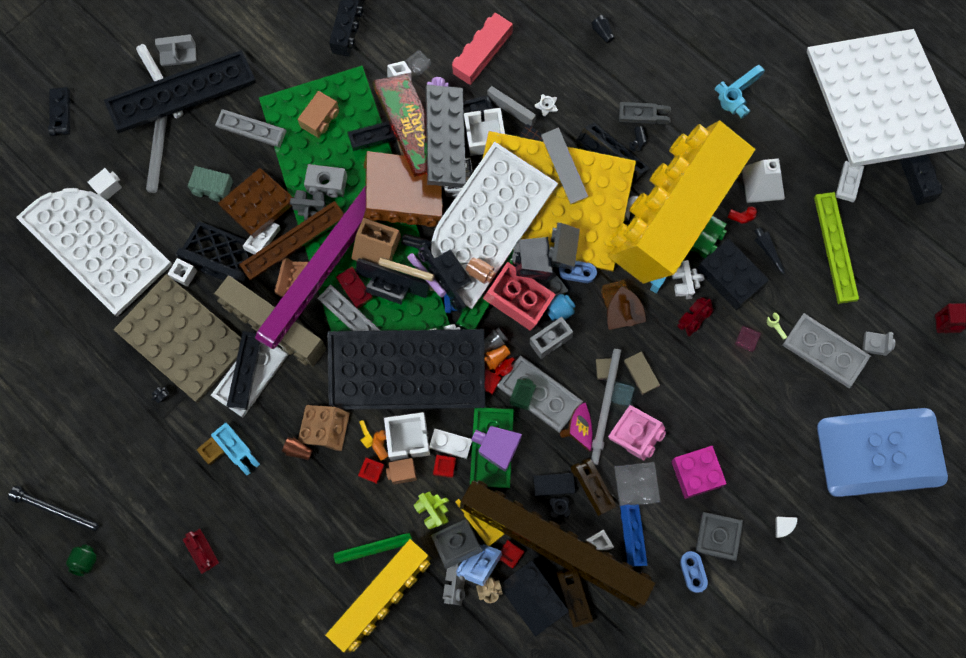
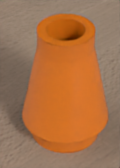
(495, 357)

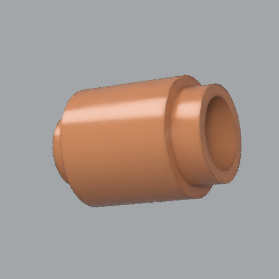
(480, 270)

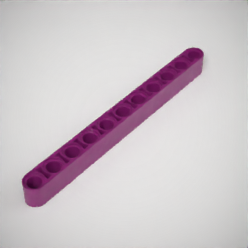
(312, 275)

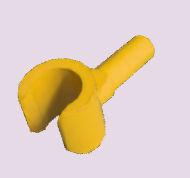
(367, 440)

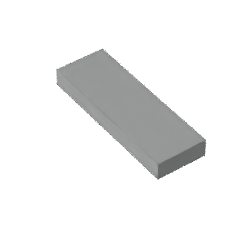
(511, 106)

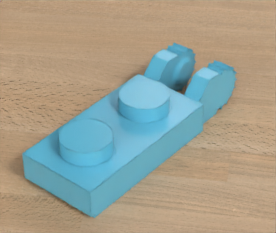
(234, 447)

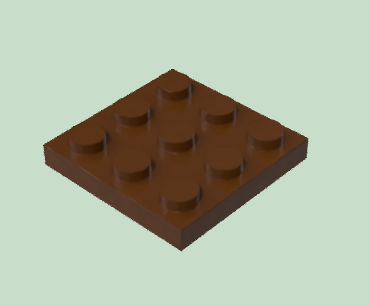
(256, 203)

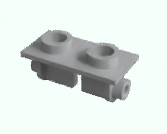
(454, 593)

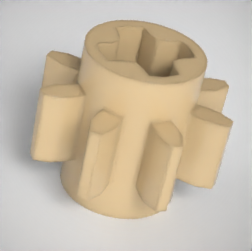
(490, 591)

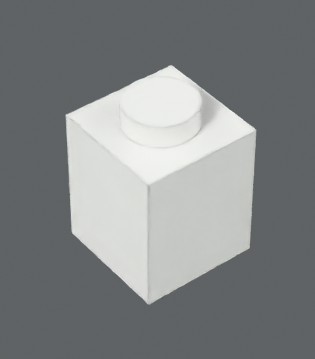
(105, 184)

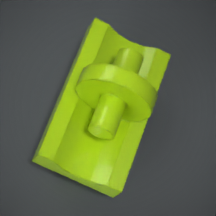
(435, 507)

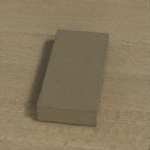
(641, 373)

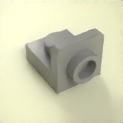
(878, 343)

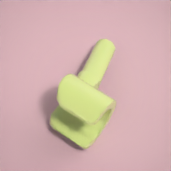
(775, 324)

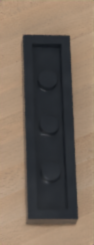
(244, 372)

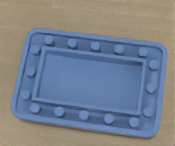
(881, 452)

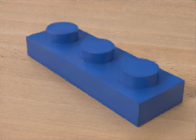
(633, 535)

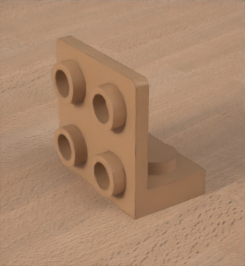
(324, 426)

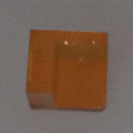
(609, 290)

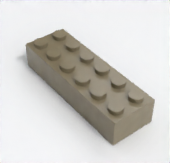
(255, 310)

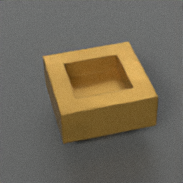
(210, 451)

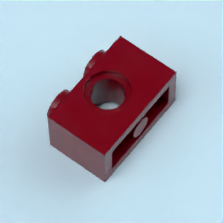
(951, 318)

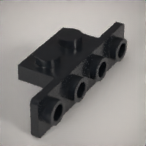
(449, 272)
(390, 283)

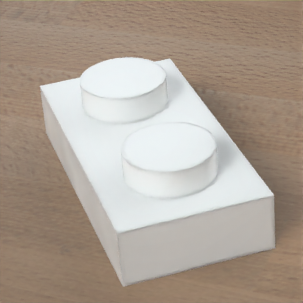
(849, 182)
(255, 244)
(450, 443)

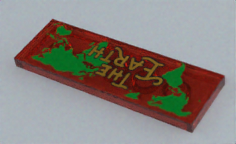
(406, 118)

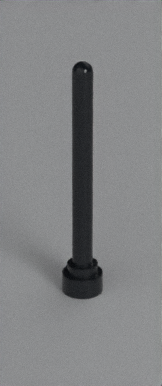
(18, 494)

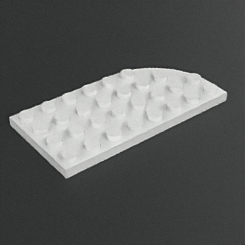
(491, 214)
(95, 245)

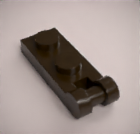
(593, 486)
(574, 598)

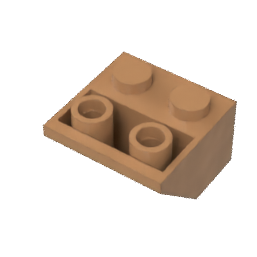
(375, 242)

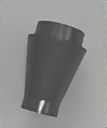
(494, 340)

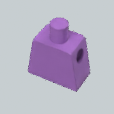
(497, 445)

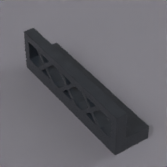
(597, 140)

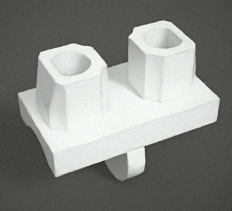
(687, 288)

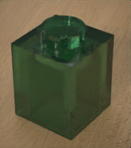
(523, 393)

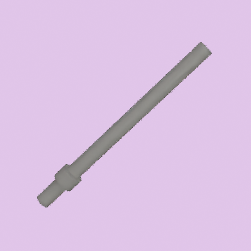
(598, 443)

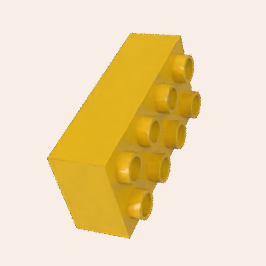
(680, 202)

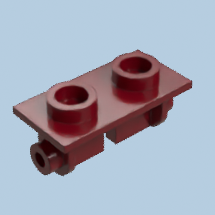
(702, 309)
(200, 550)

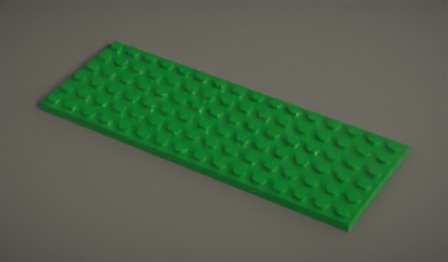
(334, 149)

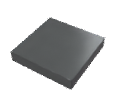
(719, 536)
(456, 543)

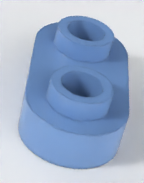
(577, 273)
(691, 572)

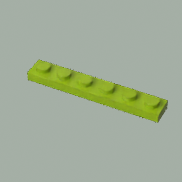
(836, 248)

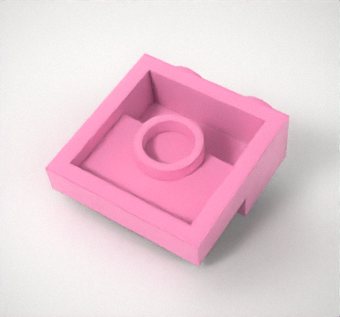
(638, 433)

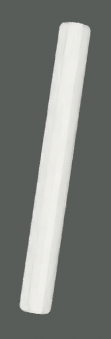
(152, 68)

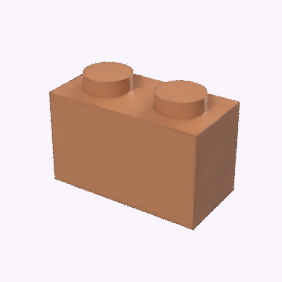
(318, 114)

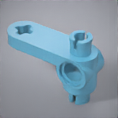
(735, 91)

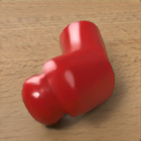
(743, 217)

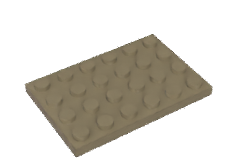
(181, 338)

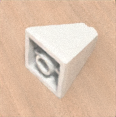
(763, 181)

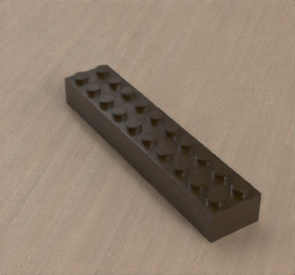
(556, 544)

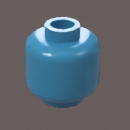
(561, 307)

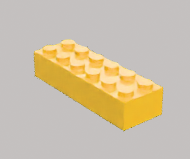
(378, 596)

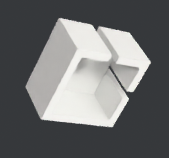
(478, 131)
(406, 436)

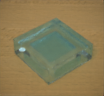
(622, 394)

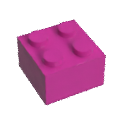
(698, 472)

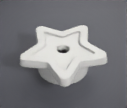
(546, 100)

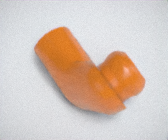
(377, 444)

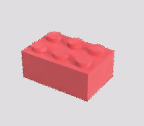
(519, 297)

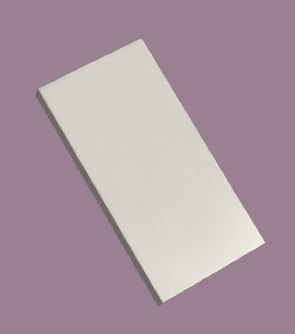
(268, 364)

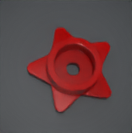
(504, 367)

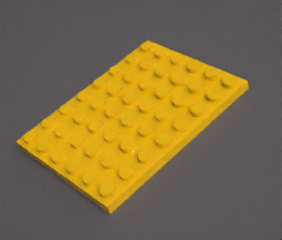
(598, 216)

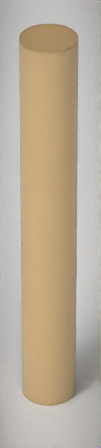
(406, 269)

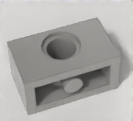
(317, 174)
(551, 337)

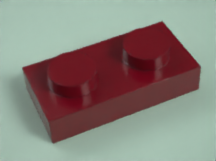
(354, 287)

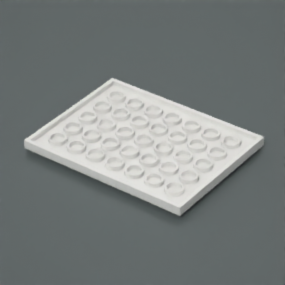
(884, 98)

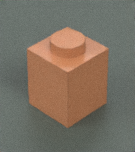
(401, 471)

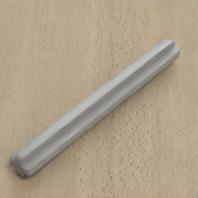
(156, 155)

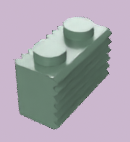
(210, 183)

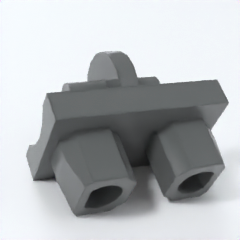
(307, 207)

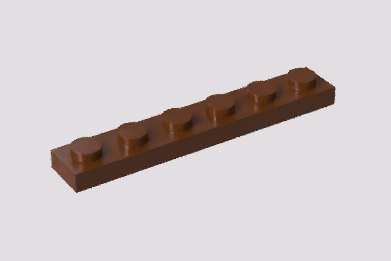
(292, 241)

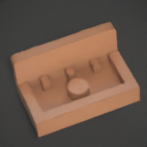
(288, 274)

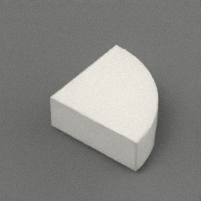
(784, 526)
(601, 541)

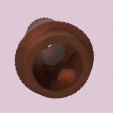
(296, 449)

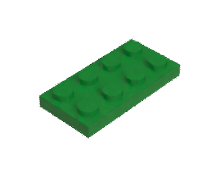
(480, 467)

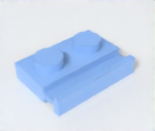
(480, 566)

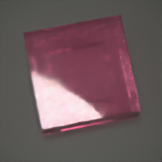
(747, 338)

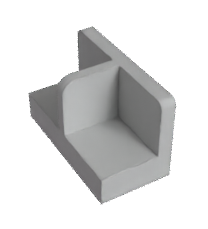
(176, 50)

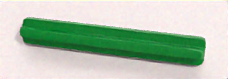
(372, 548)

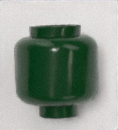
(81, 560)

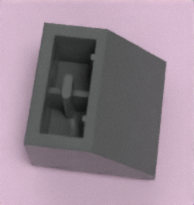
(565, 246)

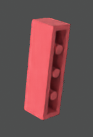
(482, 48)

